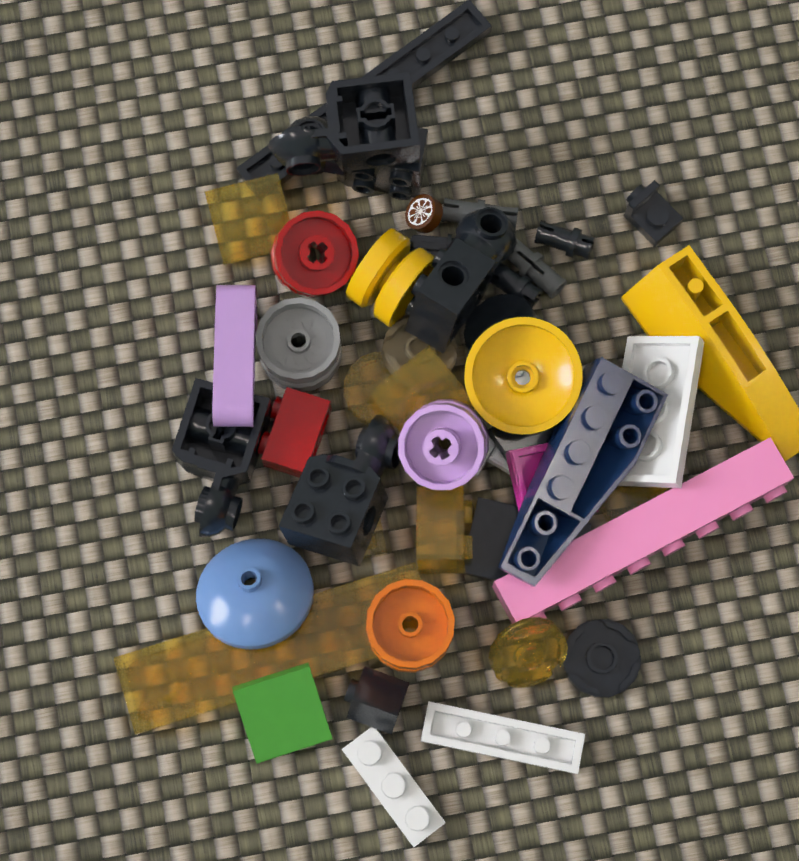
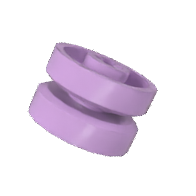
(441, 467)

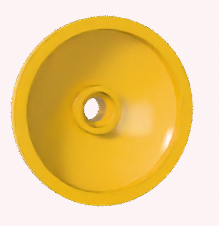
(530, 347)

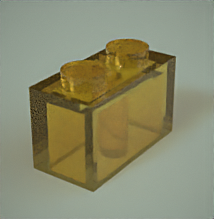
(441, 531)

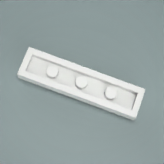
(503, 737)

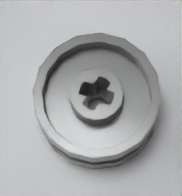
(288, 326)

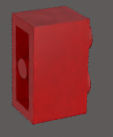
(295, 432)

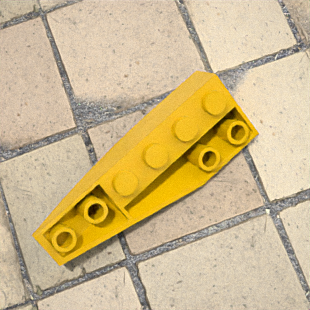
(734, 371)

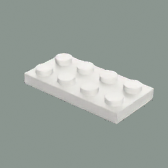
(674, 368)

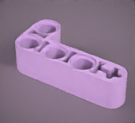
(234, 356)

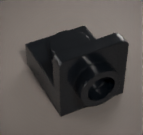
(651, 213)

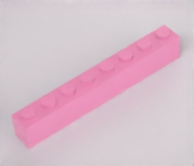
(648, 529)

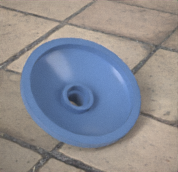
(259, 612)

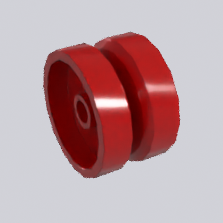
(335, 246)

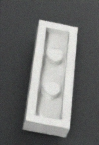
(393, 786)

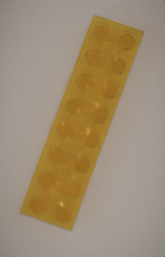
(198, 670)

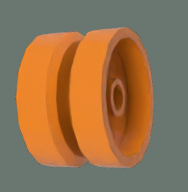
(404, 602)

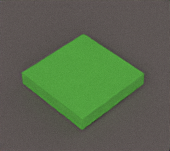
(282, 713)

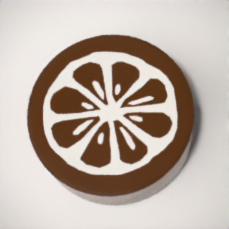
(424, 213)

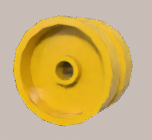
(389, 276)

